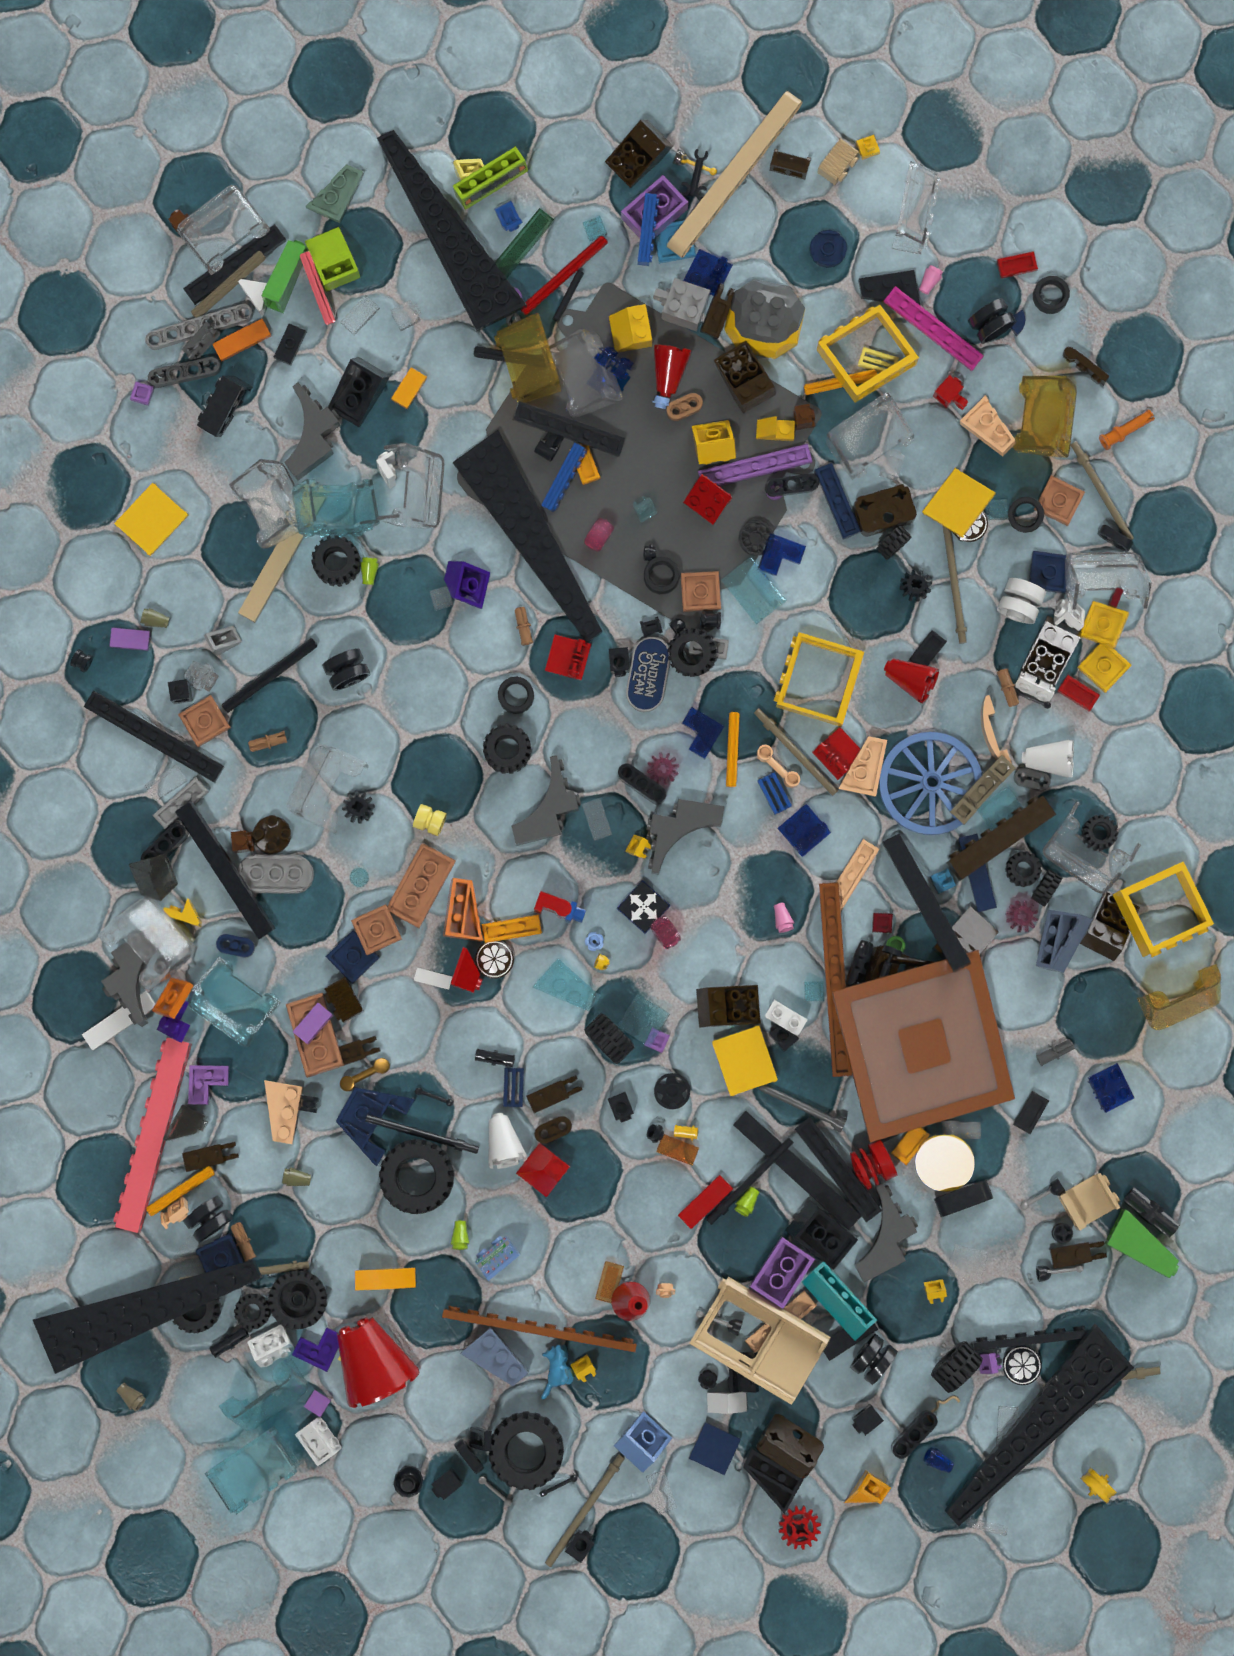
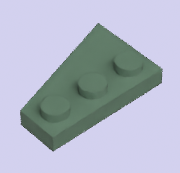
(337, 195)

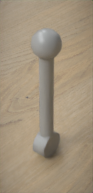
(507, 1501)

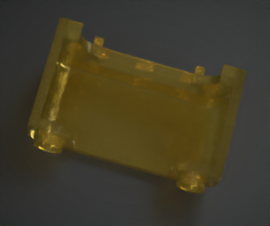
(528, 359)
(1046, 416)
(1162, 1013)

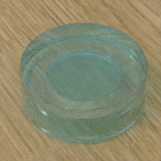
(359, 877)

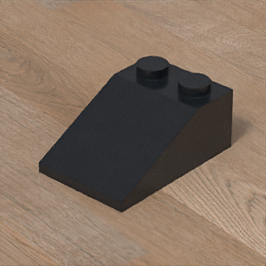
(358, 391)
(821, 1235)

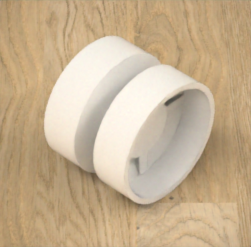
(1021, 600)

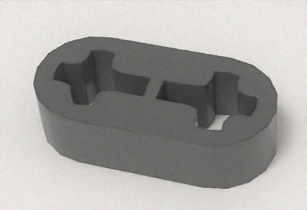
(1030, 783)

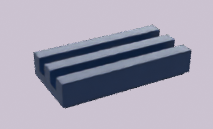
(521, 1084)

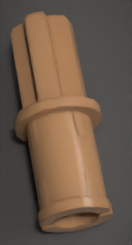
(523, 626)
(1008, 687)
(267, 742)
(243, 1241)

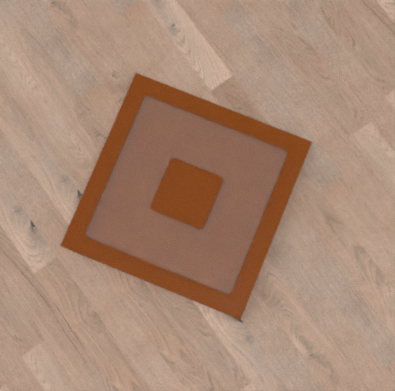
(923, 1046)

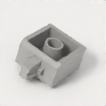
(683, 303)

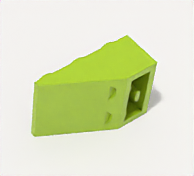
(332, 259)

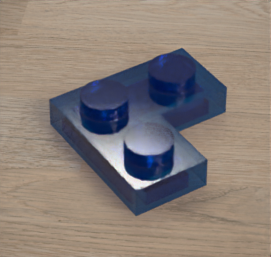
(778, 549)
(707, 730)

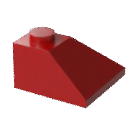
(466, 973)
(543, 1170)

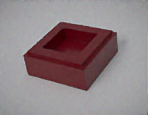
(1115, 597)
(882, 923)

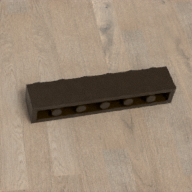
(1000, 838)

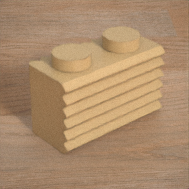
(838, 161)

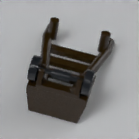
(878, 967)

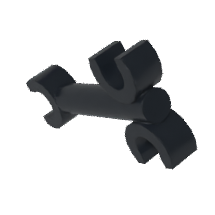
(694, 190)

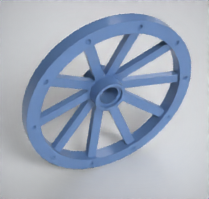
(902, 746)

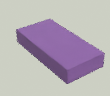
(130, 639)
(312, 1023)

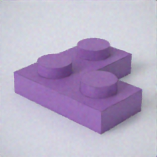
(201, 1077)

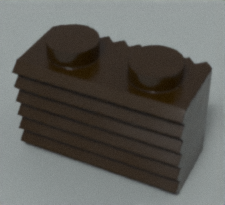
(343, 999)

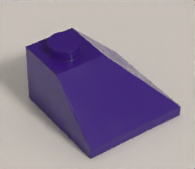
(466, 582)

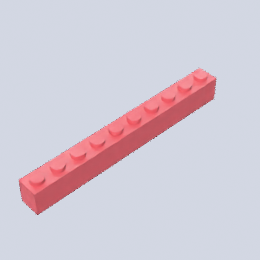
(150, 1141)

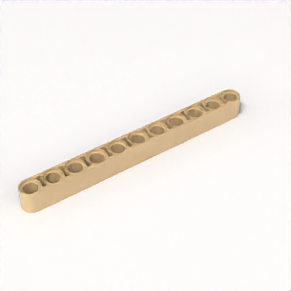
(734, 174)

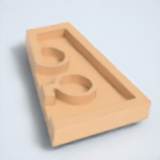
(987, 426)
(866, 768)
(283, 1110)

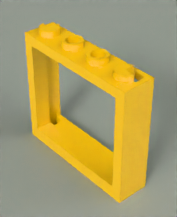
(857, 393)
(790, 662)
(1135, 925)

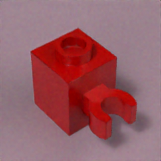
(949, 392)

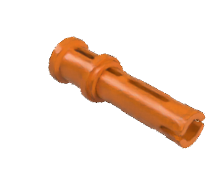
(1119, 433)

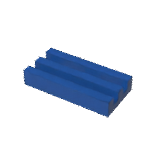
(767, 779)

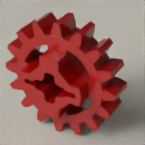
(806, 1516)

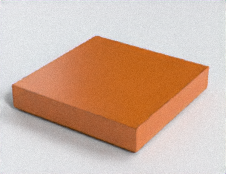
(172, 998)

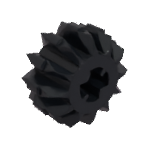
(915, 592)
(363, 811)

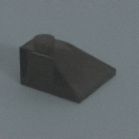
(186, 1123)

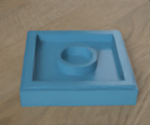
(665, 254)

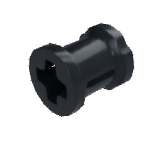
(711, 620)
(651, 627)

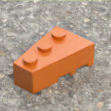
(461, 912)

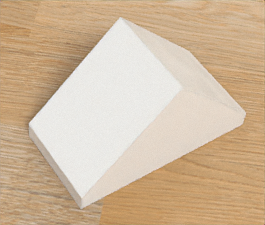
(254, 291)
(726, 1402)

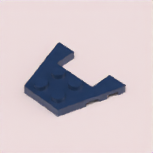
(354, 1115)

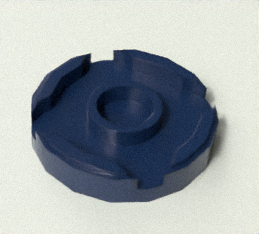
(828, 248)

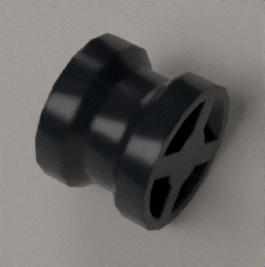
(81, 660)
(308, 1103)
(1065, 1233)

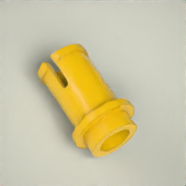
(686, 1132)

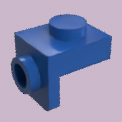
(508, 216)

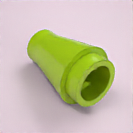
(369, 569)
(747, 1202)
(460, 1236)

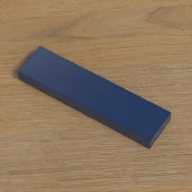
(837, 501)
(979, 882)

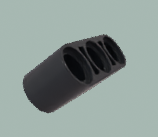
(638, 775)
(168, 835)
(963, 1198)
(910, 1444)

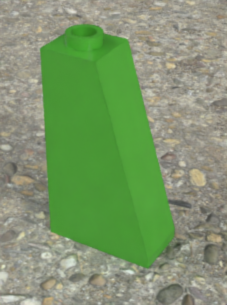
(284, 277)
(1139, 1244)

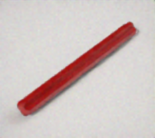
(564, 274)

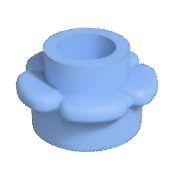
(661, 402)
(589, 941)

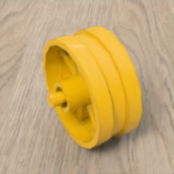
(1098, 1485)

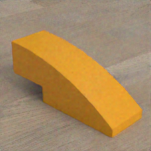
(385, 1278)

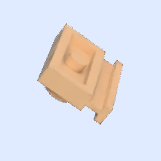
(176, 1212)

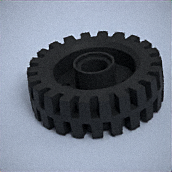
(282, 1303)

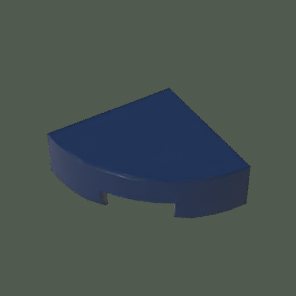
(1018, 327)

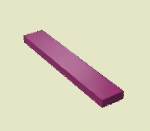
(933, 328)

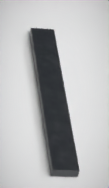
(154, 736)
(225, 870)
(926, 903)
(798, 1171)

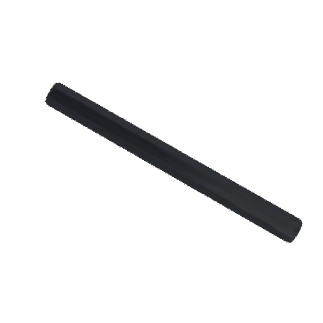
(269, 675)

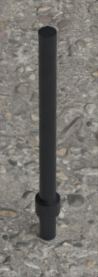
(458, 1144)
(722, 1208)

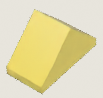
(466, 167)

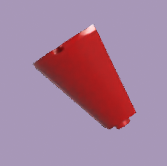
(372, 1363)

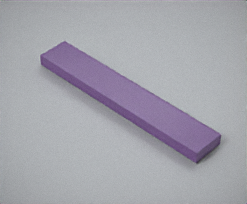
(758, 465)

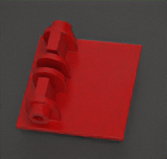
(707, 499)
(568, 657)
(837, 753)

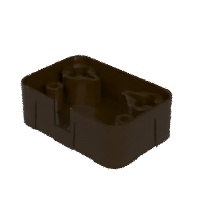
(880, 502)
(793, 1454)

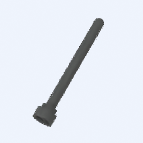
(836, 1122)

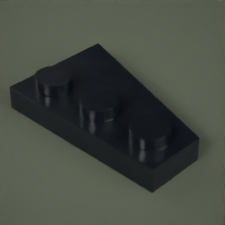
(879, 287)

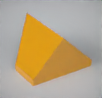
(868, 1490)

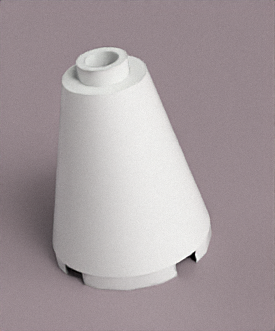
(1051, 758)
(504, 1143)

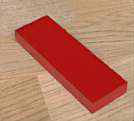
(705, 1202)

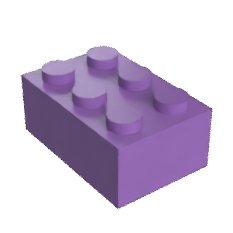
(670, 207)
(781, 1272)

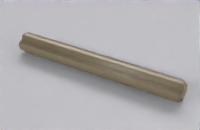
(228, 284)

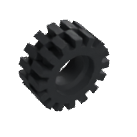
(893, 542)
(1110, 829)
(1015, 877)
(1046, 887)
(240, 1308)

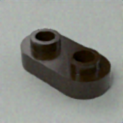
(553, 1129)

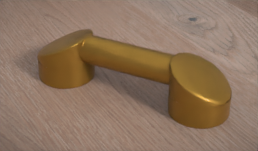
(381, 1066)

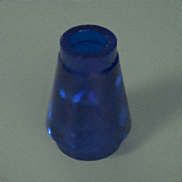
(936, 1459)

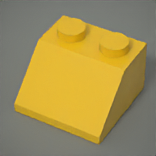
(631, 328)
(714, 442)

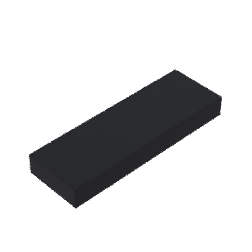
(842, 1341)

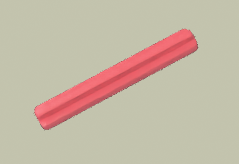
(317, 288)

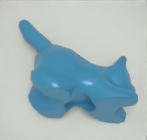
(559, 1372)

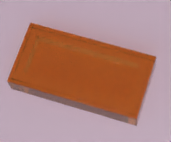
(677, 1149)
(609, 1281)

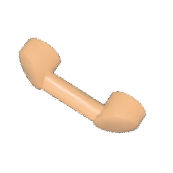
(765, 754)

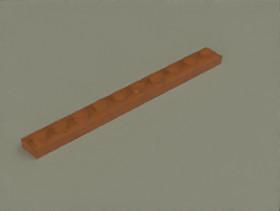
(834, 972)
(547, 1330)

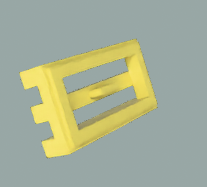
(878, 354)

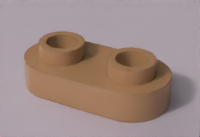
(683, 405)

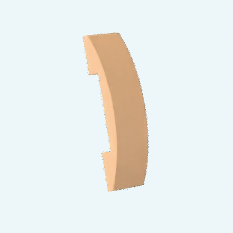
(987, 711)

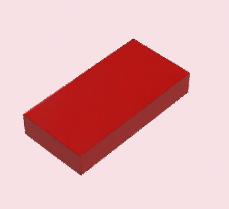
(1017, 265)
(1078, 693)

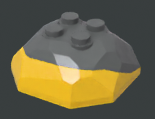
(765, 317)

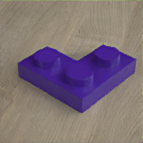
(174, 1027)
(320, 1354)

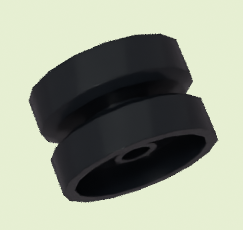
(992, 321)
(346, 669)
(208, 1219)
(873, 1359)

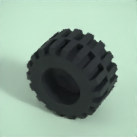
(332, 545)
(677, 657)
(507, 732)
(609, 1038)
(200, 1325)
(956, 1367)

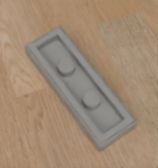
(193, 791)

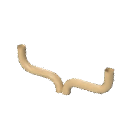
(942, 1402)

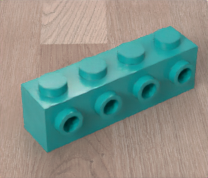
(839, 1301)

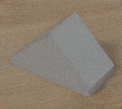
(222, 640)

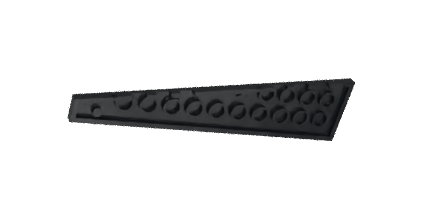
(472, 272)
(504, 493)
(99, 1326)
(1069, 1393)

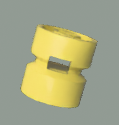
(429, 820)

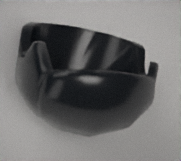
(408, 1481)

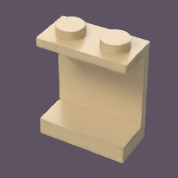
(1089, 1200)

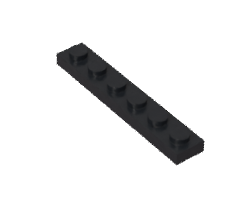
(207, 283)
(568, 428)
(838, 1169)
(1022, 1338)

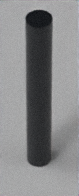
(568, 295)

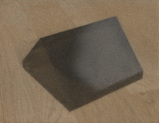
(154, 876)

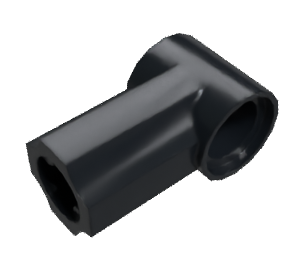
(548, 446)

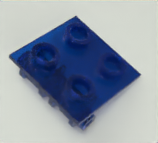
(708, 271)
(610, 353)
(804, 830)
(1110, 1088)

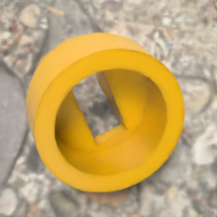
(601, 962)

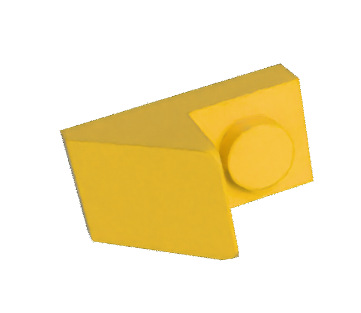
(775, 429)
(188, 915)

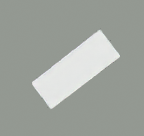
(433, 978)

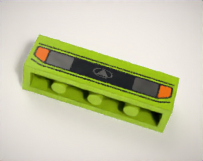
(490, 178)

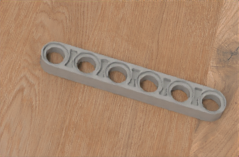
(198, 322)

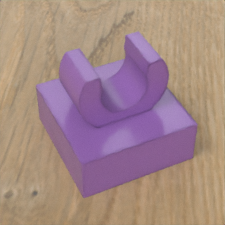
(989, 1363)

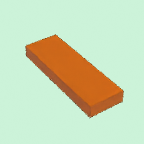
(241, 340)

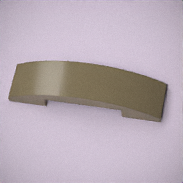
(982, 789)

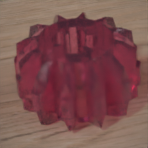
(598, 535)
(667, 763)
(1019, 922)
(665, 932)

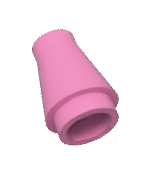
(931, 277)
(782, 918)

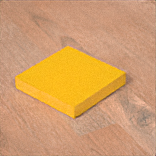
(1104, 624)
(1104, 667)

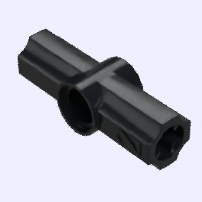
(1151, 1212)

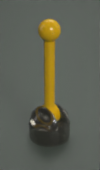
(681, 159)

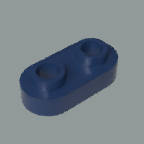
(236, 945)

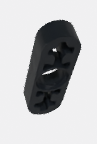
(786, 491)

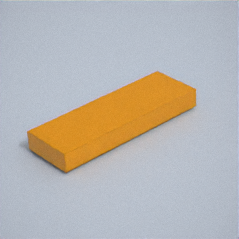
(511, 929)

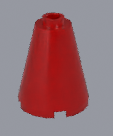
(669, 368)
(912, 677)
(630, 1301)

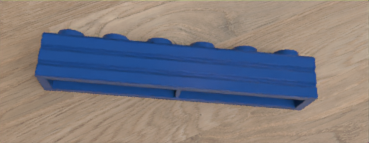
(647, 233)
(563, 477)

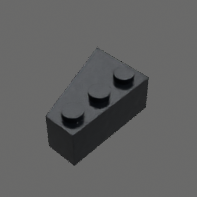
(222, 405)
(772, 1478)

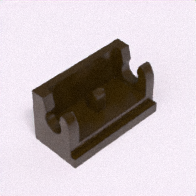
(789, 164)

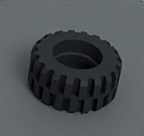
(390, 1176)
(507, 1470)

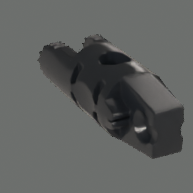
(859, 963)

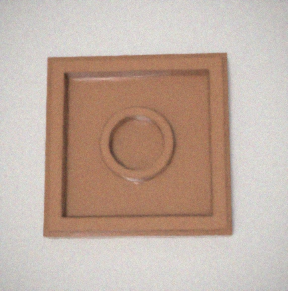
(1060, 500)
(700, 591)
(204, 721)
(376, 929)

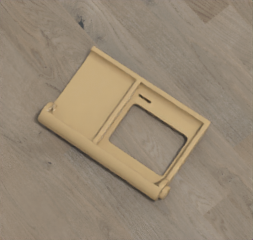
(786, 1353)

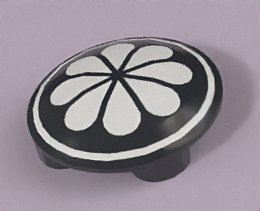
(1022, 1365)

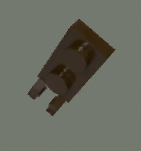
(717, 312)
(1084, 364)
(355, 1052)
(551, 1094)
(207, 1156)
(1075, 1254)

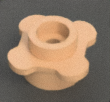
(665, 1290)

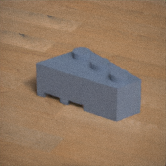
(1061, 939)
(496, 1357)

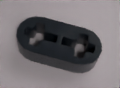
(1115, 538)
(469, 1456)

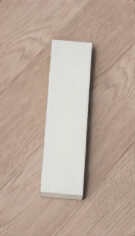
(115, 1023)

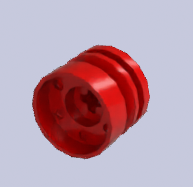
(873, 1164)

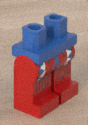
(560, 907)

